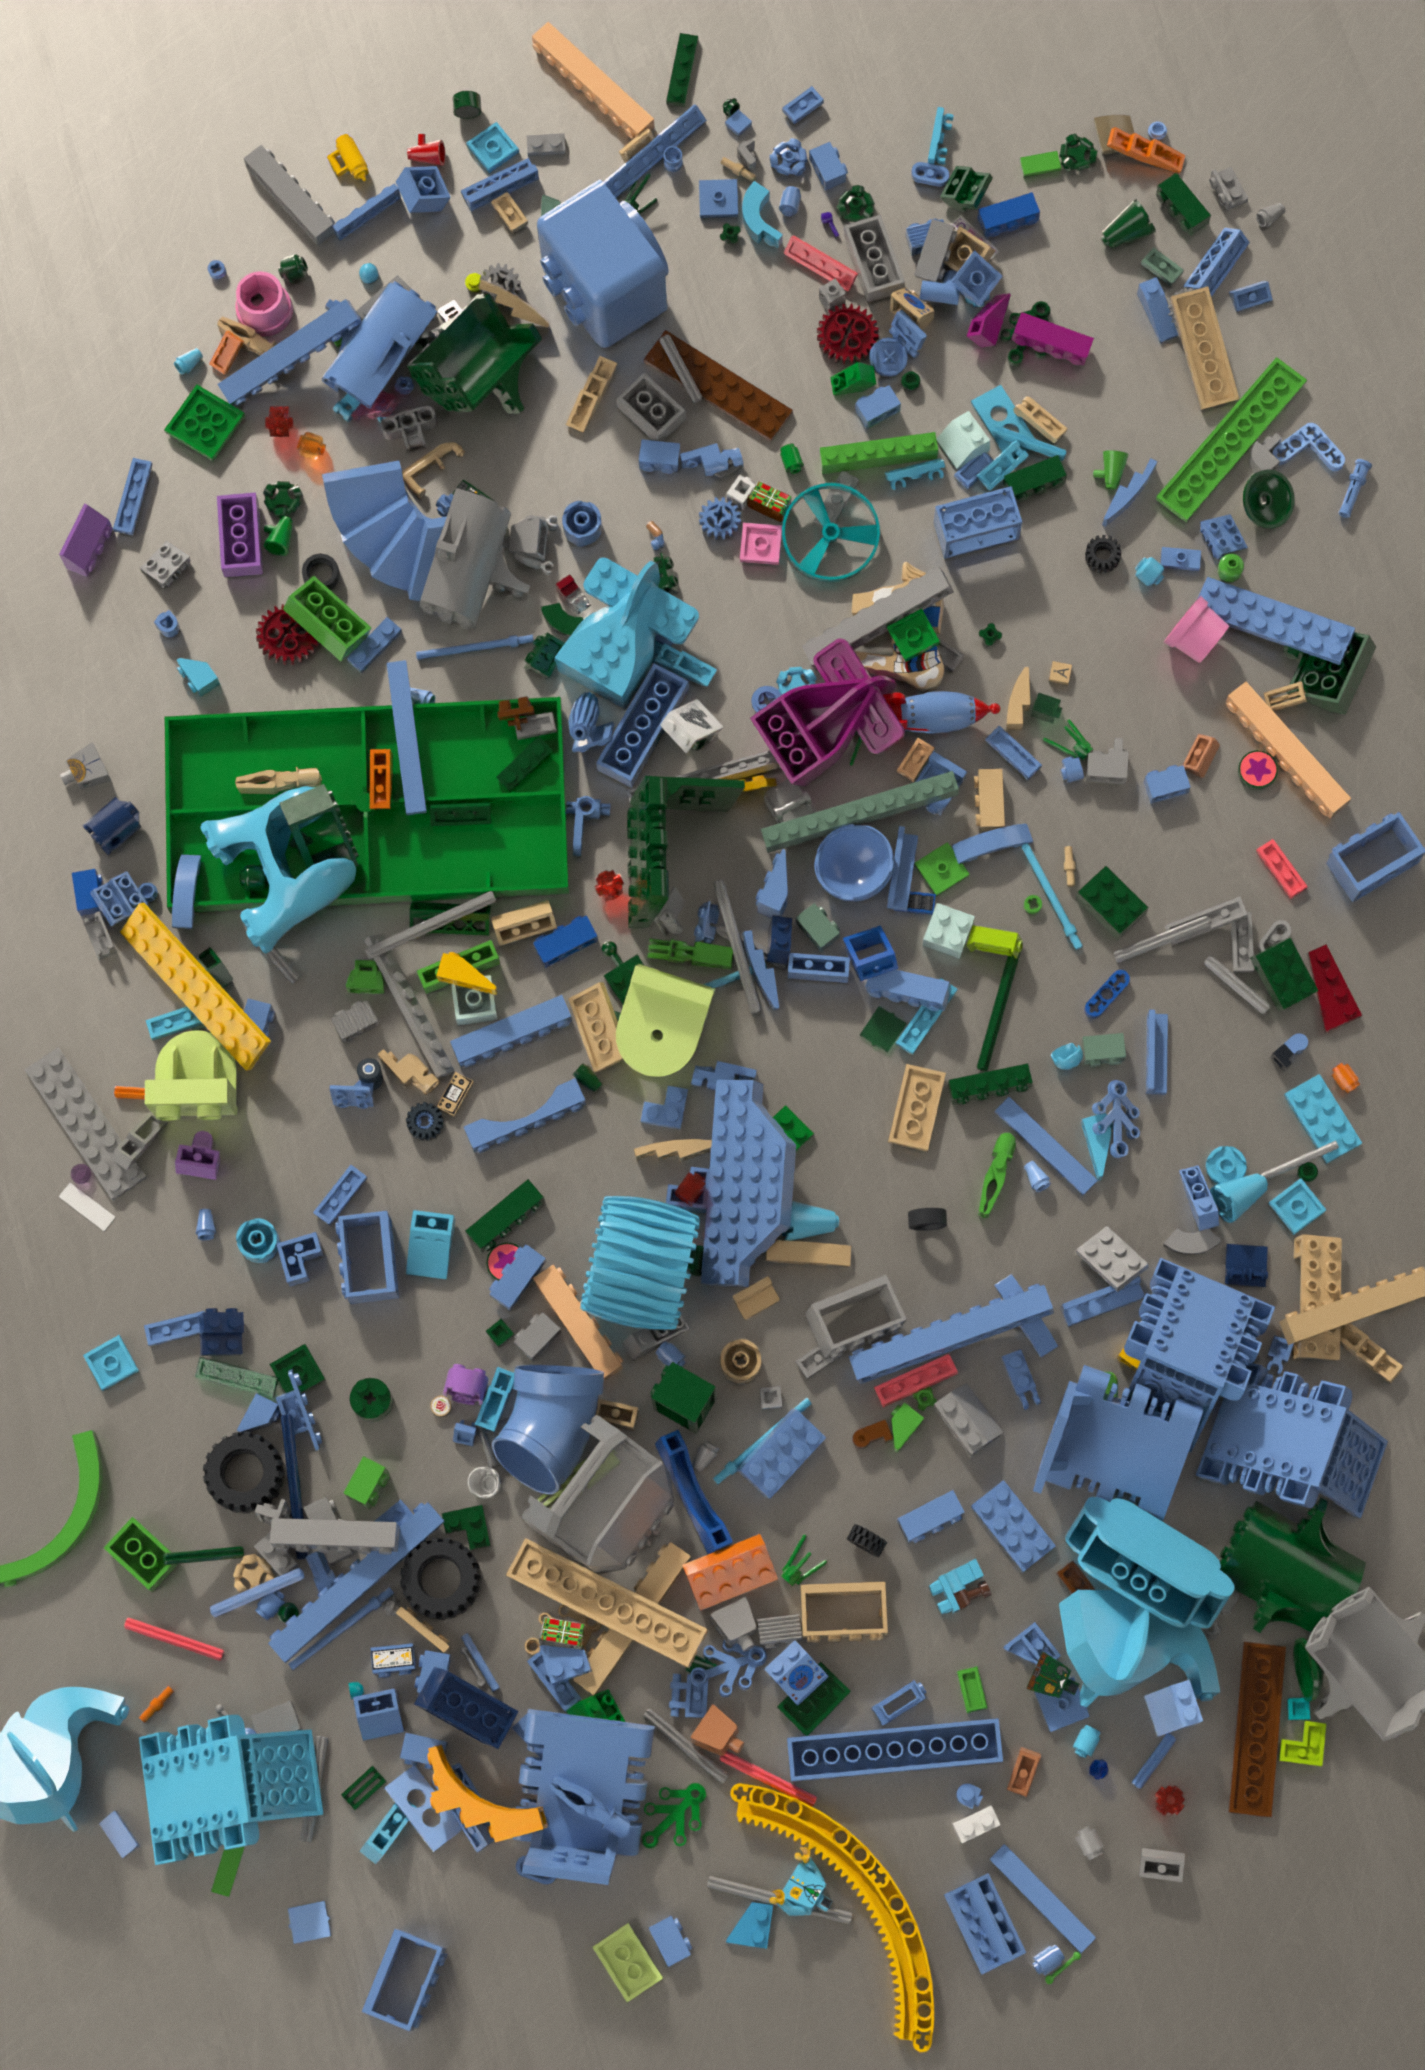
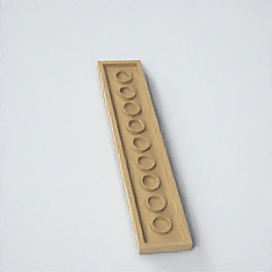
(607, 1603)

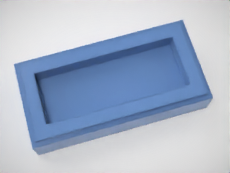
(968, 472)

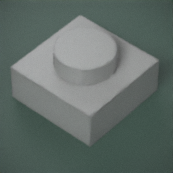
(770, 1397)

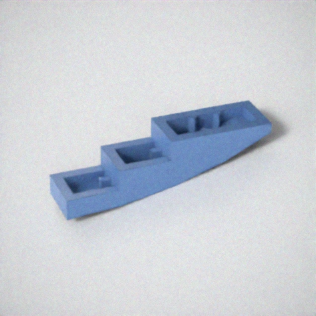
(1126, 496)
(764, 977)
(1034, 1331)

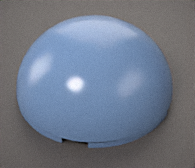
(854, 862)

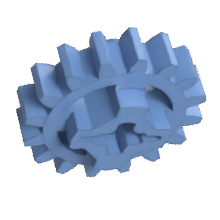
(712, 517)

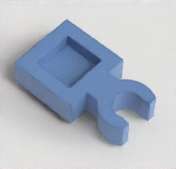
(1279, 1351)

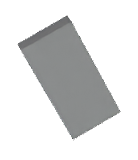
(537, 726)

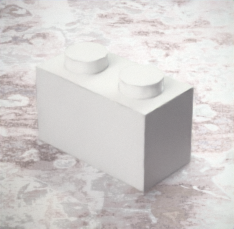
(976, 1824)

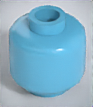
(1149, 571)

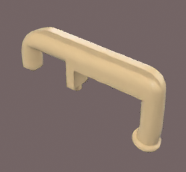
(426, 462)

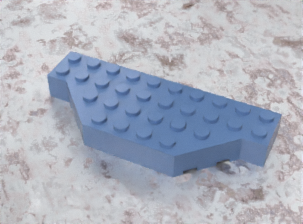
(747, 1184)

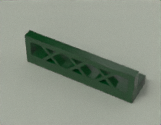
(429, 910)

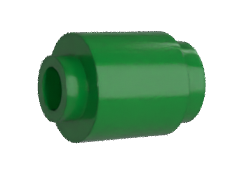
(791, 458)

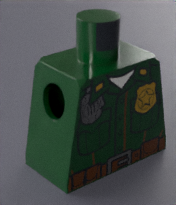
(1051, 1677)

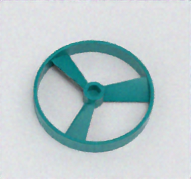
(831, 532)

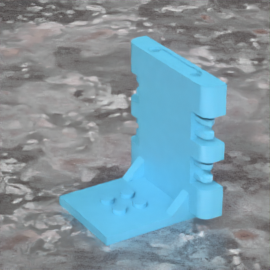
(221, 1783)

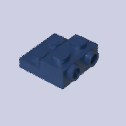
(221, 1332)

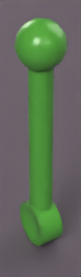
(1076, 1956)

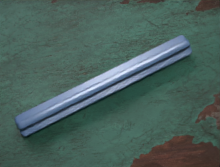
(257, 1592)

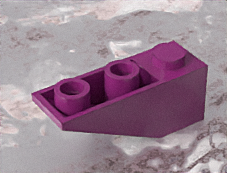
(988, 322)

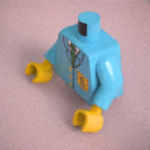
(803, 1890)

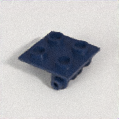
(1246, 1265)

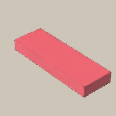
(1281, 869)

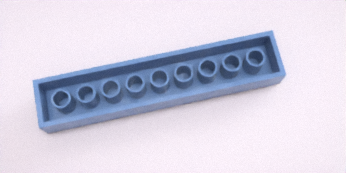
(951, 1334)
(894, 1750)

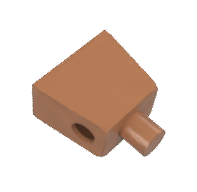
(717, 1733)

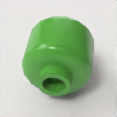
(1230, 568)

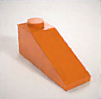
(381, 778)

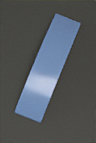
(991, 841)
(184, 891)

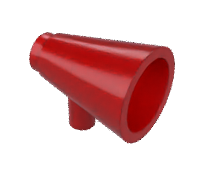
(429, 153)

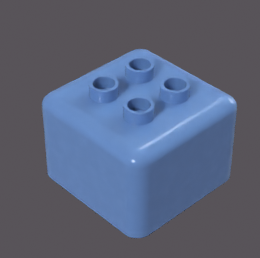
(603, 264)

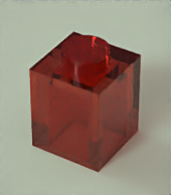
(691, 1188)

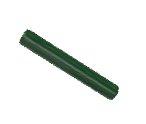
(203, 1555)

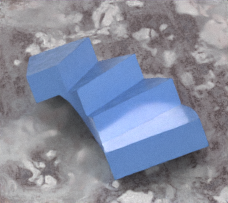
(384, 525)

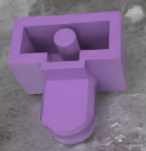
(199, 1158)

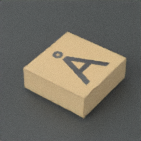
(1060, 673)

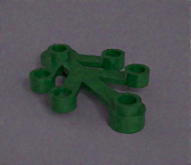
(1018, 352)

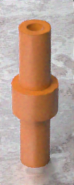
(156, 1704)

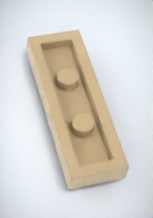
(424, 1629)

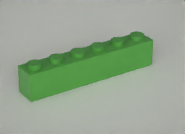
(878, 453)

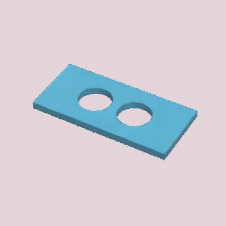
(998, 398)

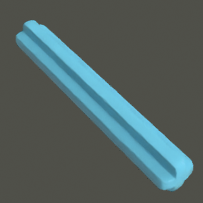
(1028, 442)

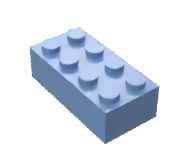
(781, 1453)

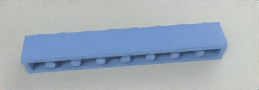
(289, 352)

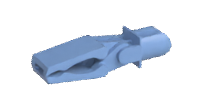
(592, 1808)

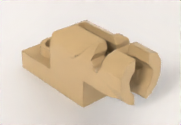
(410, 1070)

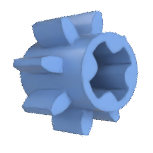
(443, 504)

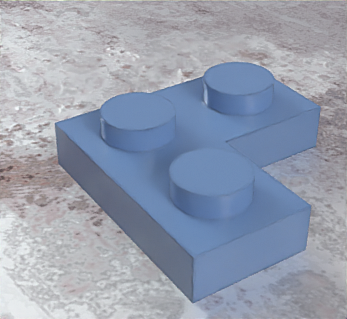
(670, 1113)

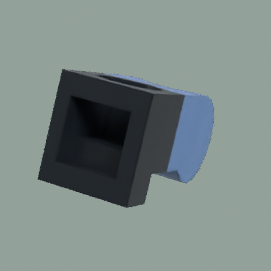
(1293, 1046)

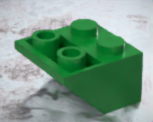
(598, 1706)

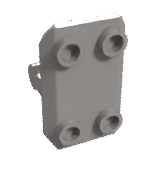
(788, 802)

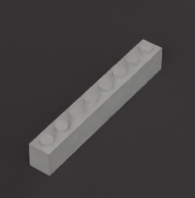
(875, 619)

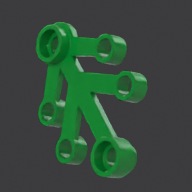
(676, 1812)

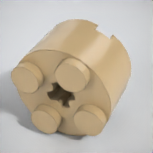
(736, 1350)

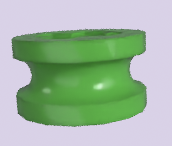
(1027, 905)

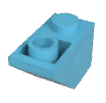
(199, 674)

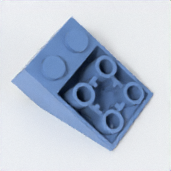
(774, 896)

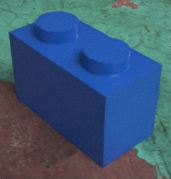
(83, 884)

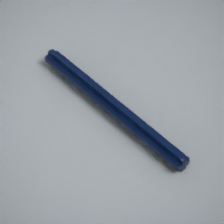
(292, 1472)

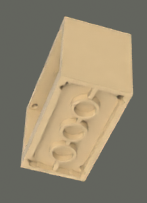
(844, 1589)

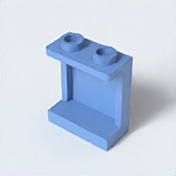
(936, 766)

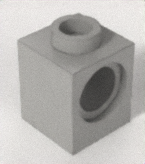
(832, 295)

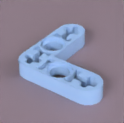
(1308, 440)

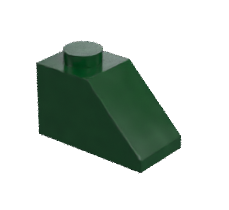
(214, 967)

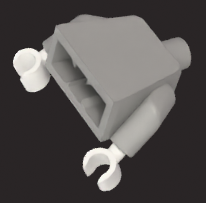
(529, 540)

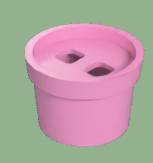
(273, 313)
(1197, 631)

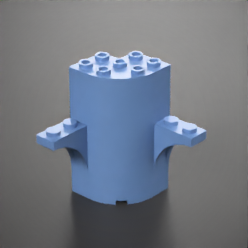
(379, 343)

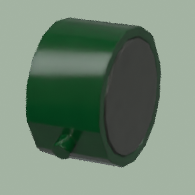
(466, 104)

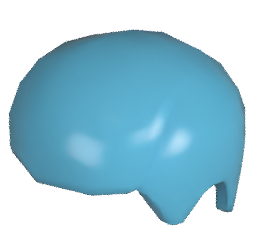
(1067, 1056)

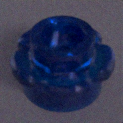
(1098, 1769)

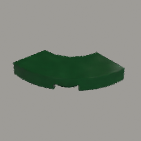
(560, 620)

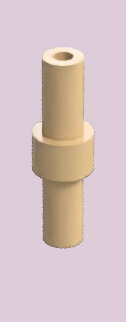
(738, 169)
(1069, 866)

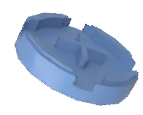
(888, 357)

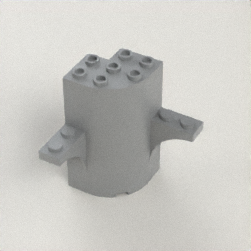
(469, 561)
(1371, 1663)

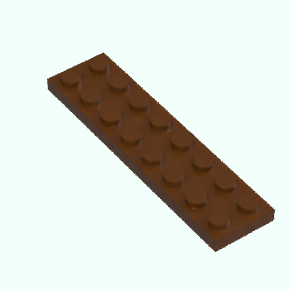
(723, 389)
(1257, 1729)

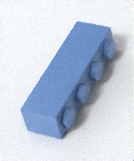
(910, 988)

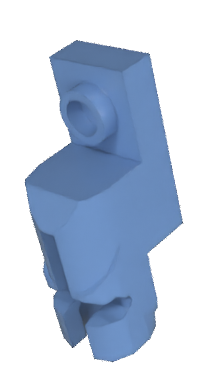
(723, 1071)

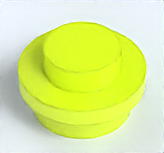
(472, 282)

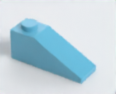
(1097, 1144)
(385, 1834)

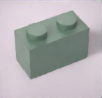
(818, 927)
(1103, 1049)

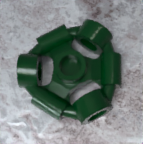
(1077, 153)
(855, 204)
(282, 498)

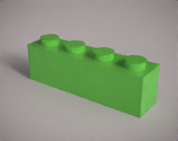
(480, 957)

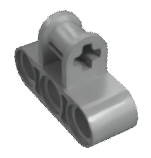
(411, 433)

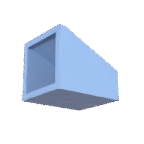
(1173, 1708)

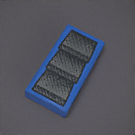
(920, 903)

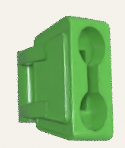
(365, 980)

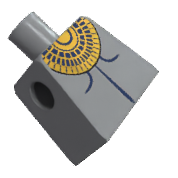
(86, 768)

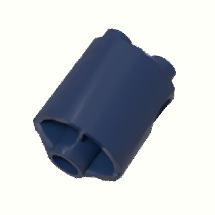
(113, 824)

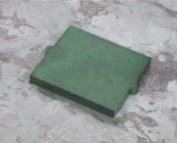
(883, 1029)

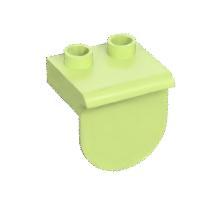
(193, 1079)

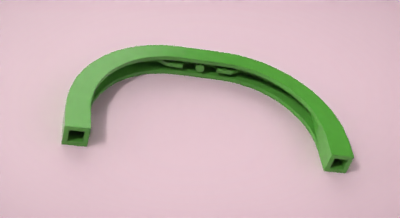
(79, 1521)

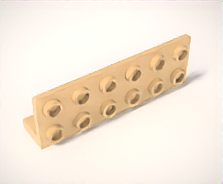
(1319, 1282)

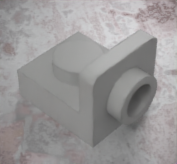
(746, 156)

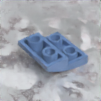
(118, 898)

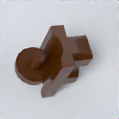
(524, 709)

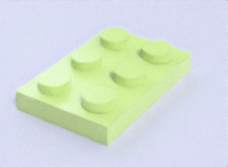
(627, 1962)

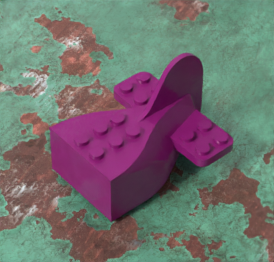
(816, 722)

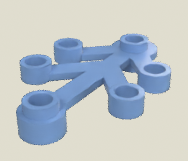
(1117, 1116)
(730, 1665)

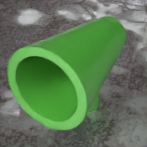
(1113, 468)

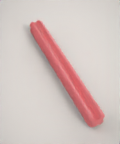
(174, 1639)
(768, 1778)

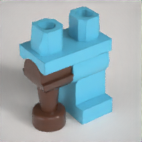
(954, 1589)

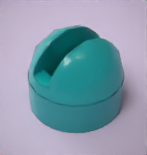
(356, 1689)

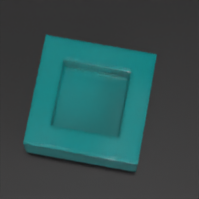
(1298, 1709)

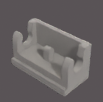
(100, 936)

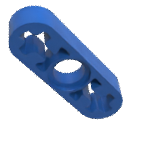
(1112, 979)

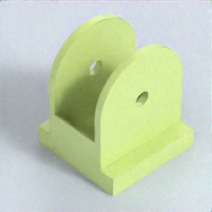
(663, 1004)

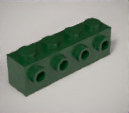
(989, 1084)

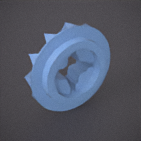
(758, 697)

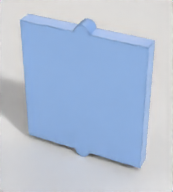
(309, 1922)

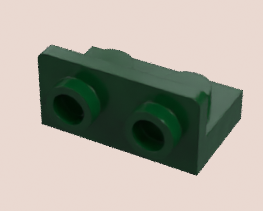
(543, 654)

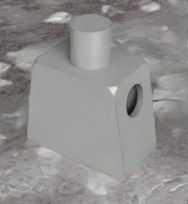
(735, 1624)

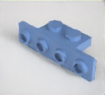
(295, 1404)

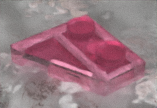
(383, 407)

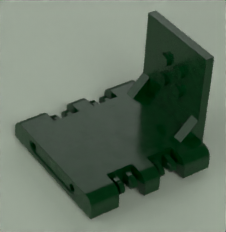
(650, 838)

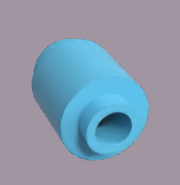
(1086, 1741)

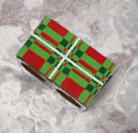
(769, 501)

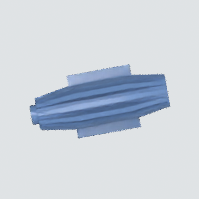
(583, 724)

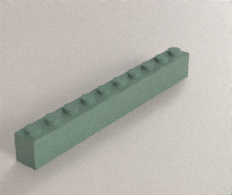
(860, 811)

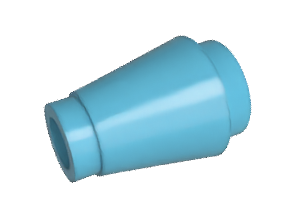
(188, 361)

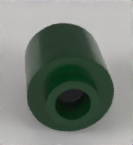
(696, 1268)

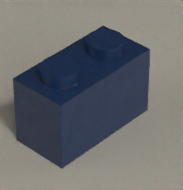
(779, 939)

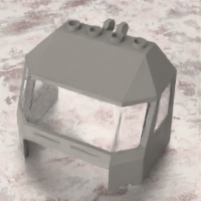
(607, 1504)

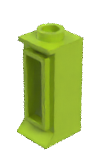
(994, 941)

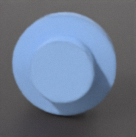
(1157, 131)

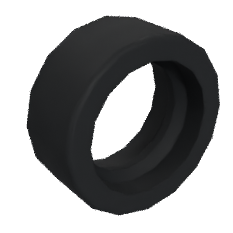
(317, 559)
(927, 1219)

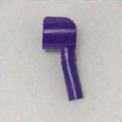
(827, 218)

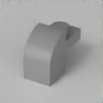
(1261, 454)

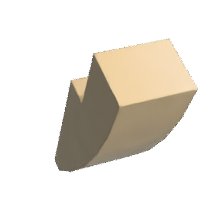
(1018, 701)

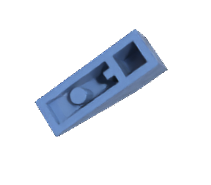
(1156, 307)

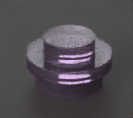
(80, 1173)

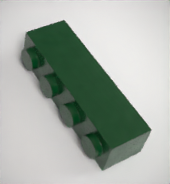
(505, 1216)

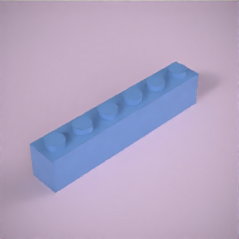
(511, 1031)

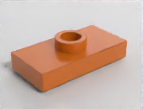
(226, 352)

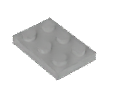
(1112, 1258)

